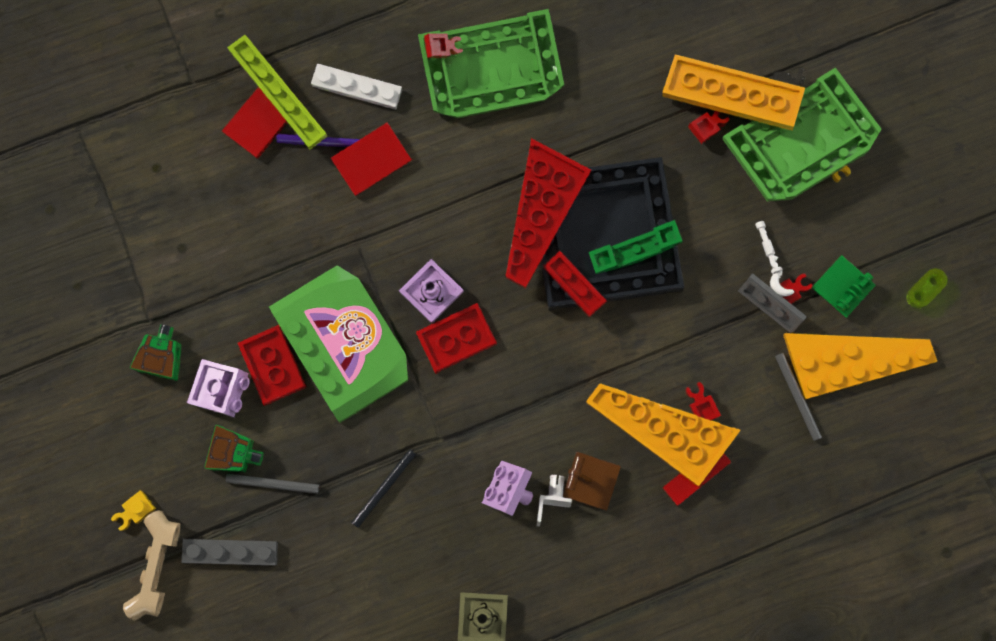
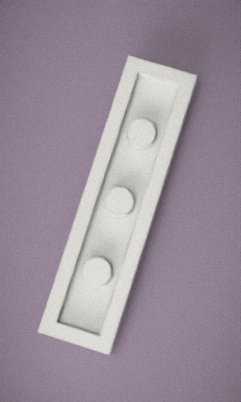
(356, 86)

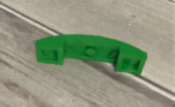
(636, 249)

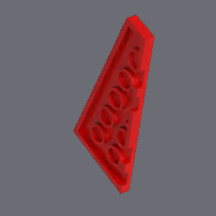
(545, 199)

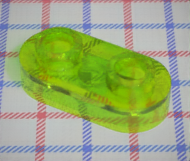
(926, 288)

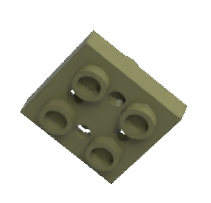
(470, 604)

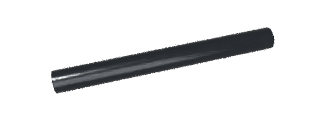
(384, 487)

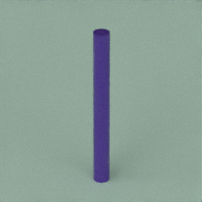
(328, 141)

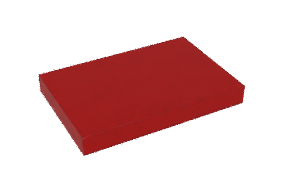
(255, 124)
(371, 159)
(456, 338)
(272, 365)

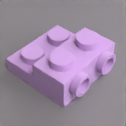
(218, 388)

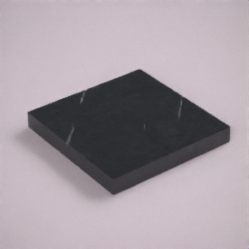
(612, 208)

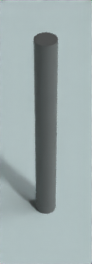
(798, 396)
(272, 483)

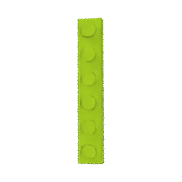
(277, 92)

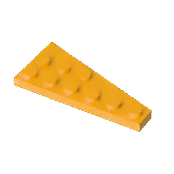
(840, 362)
(675, 436)

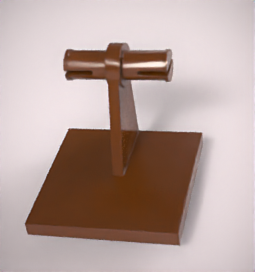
(591, 481)

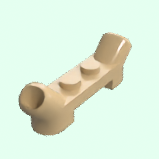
(149, 600)

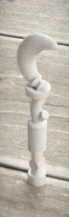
(776, 271)

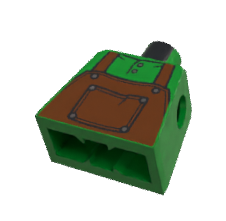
(158, 355)
(231, 452)

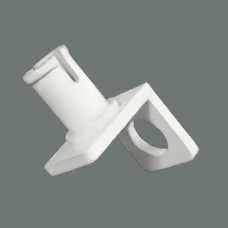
(555, 496)

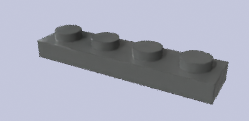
(229, 552)

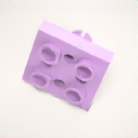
(429, 276)
(508, 488)

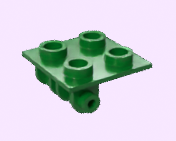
(844, 286)

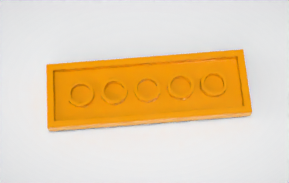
(733, 92)

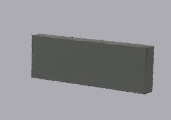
(772, 303)

